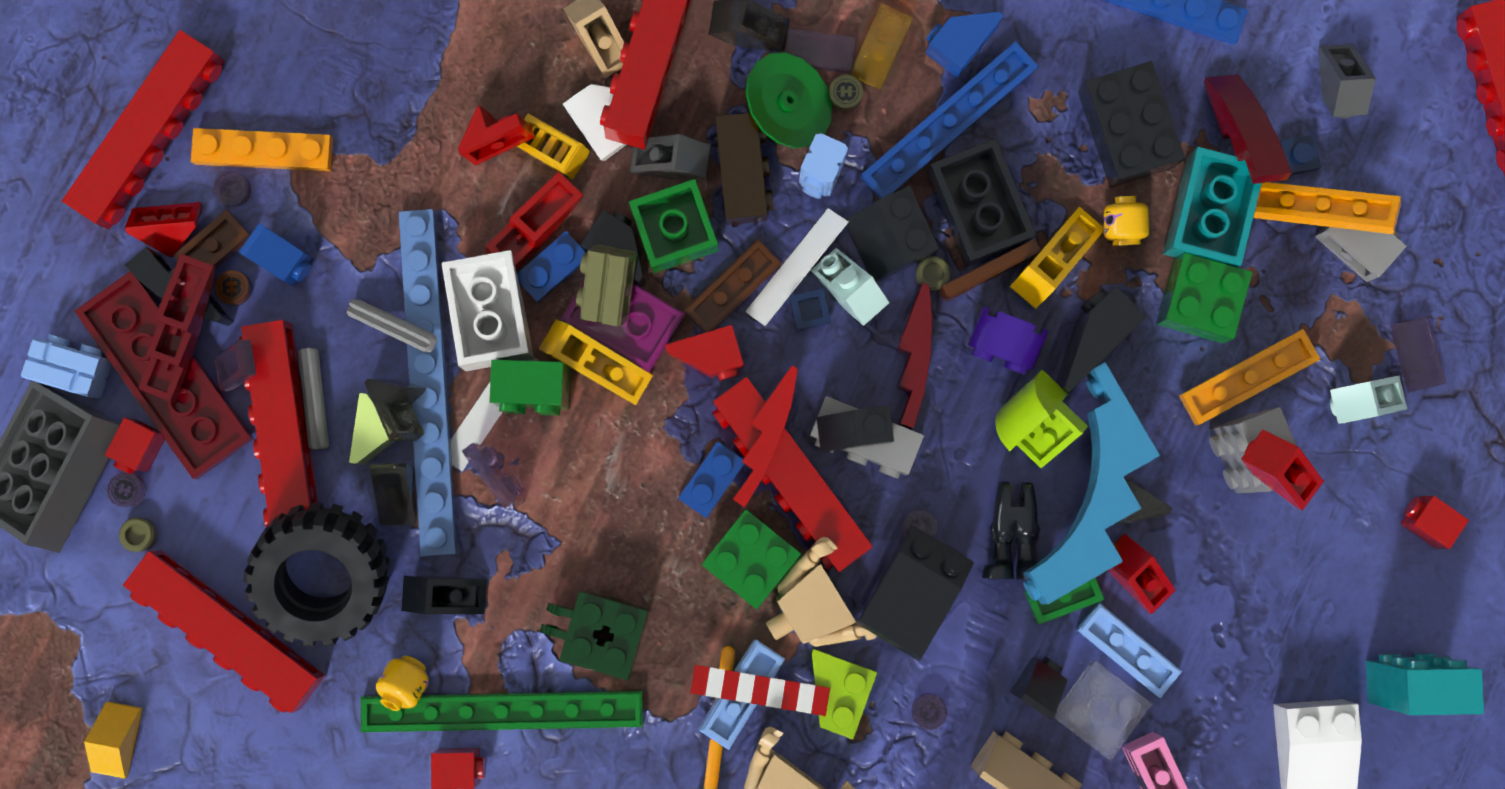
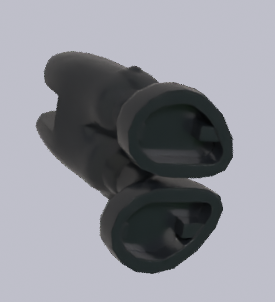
(1012, 523)

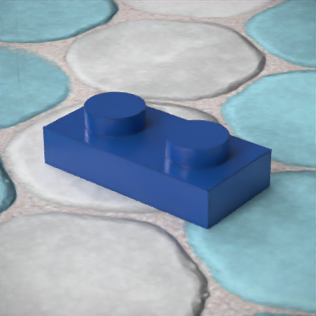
(551, 267)
(711, 480)

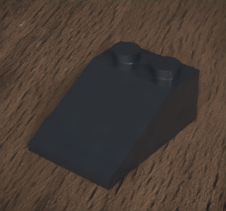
(1102, 326)
(915, 592)

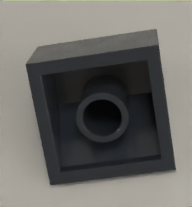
(891, 234)

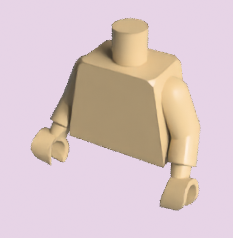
(813, 603)
(773, 771)

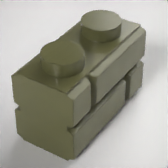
(606, 284)

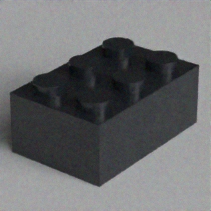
(1131, 124)
(980, 202)

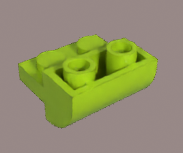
(1038, 420)

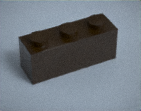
(743, 169)

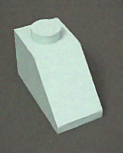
(1367, 399)

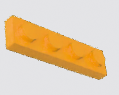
(262, 149)
(1328, 207)
(1249, 377)

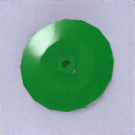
(788, 99)

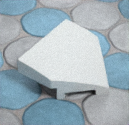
(586, 112)

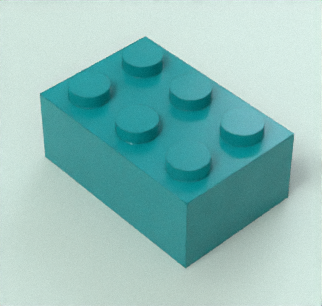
(1213, 208)
(1424, 684)

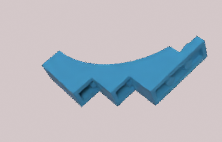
(1117, 450)

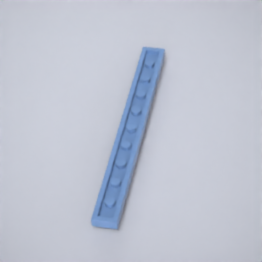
(428, 370)

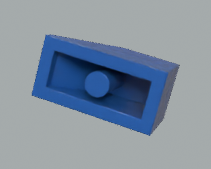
(961, 39)
(276, 255)

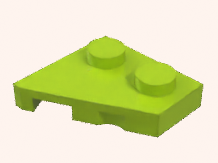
(848, 693)

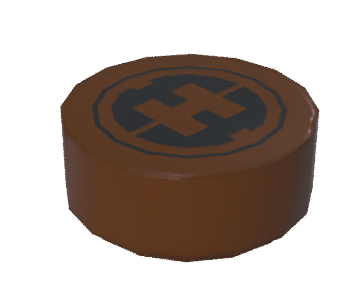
(233, 287)

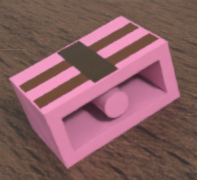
(1153, 763)

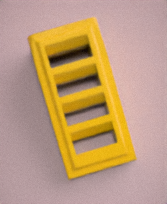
(568, 158)

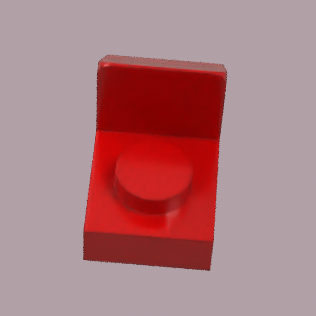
(488, 139)

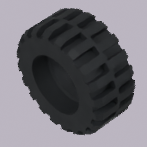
(305, 615)

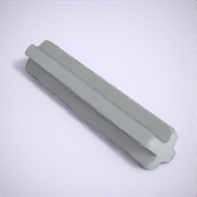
(392, 325)
(313, 398)

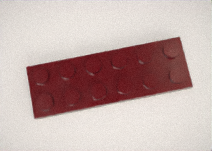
(201, 422)

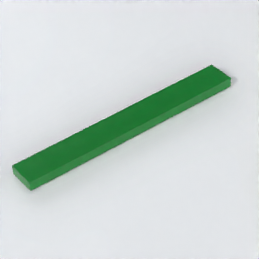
(507, 711)

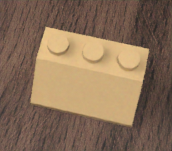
(1008, 767)

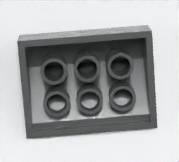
(50, 465)

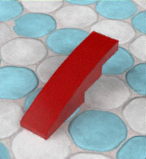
(771, 424)

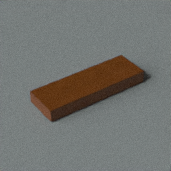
(989, 270)
(733, 286)

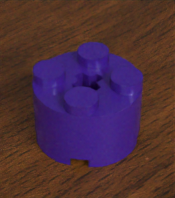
(1008, 340)

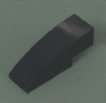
(155, 274)

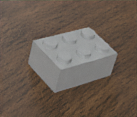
(1232, 439)

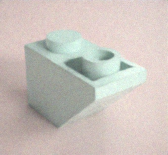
(850, 286)

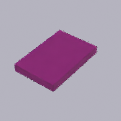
(642, 336)

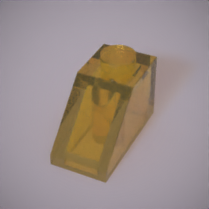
(881, 46)

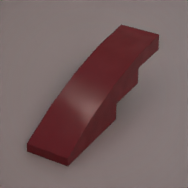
(1248, 127)
(178, 327)
(917, 346)

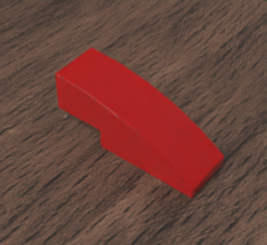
(536, 220)

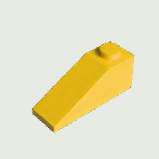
(1057, 258)
(595, 361)

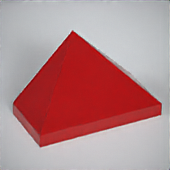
(164, 225)

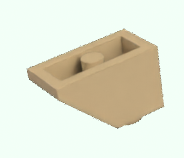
(597, 34)

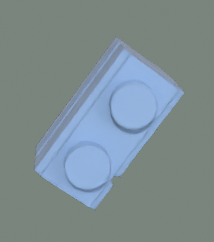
(822, 166)
(67, 368)

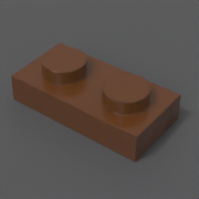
(217, 240)

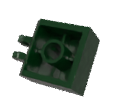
(582, 644)

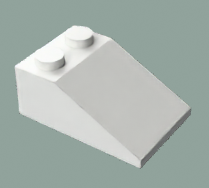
(486, 310)
(1318, 744)

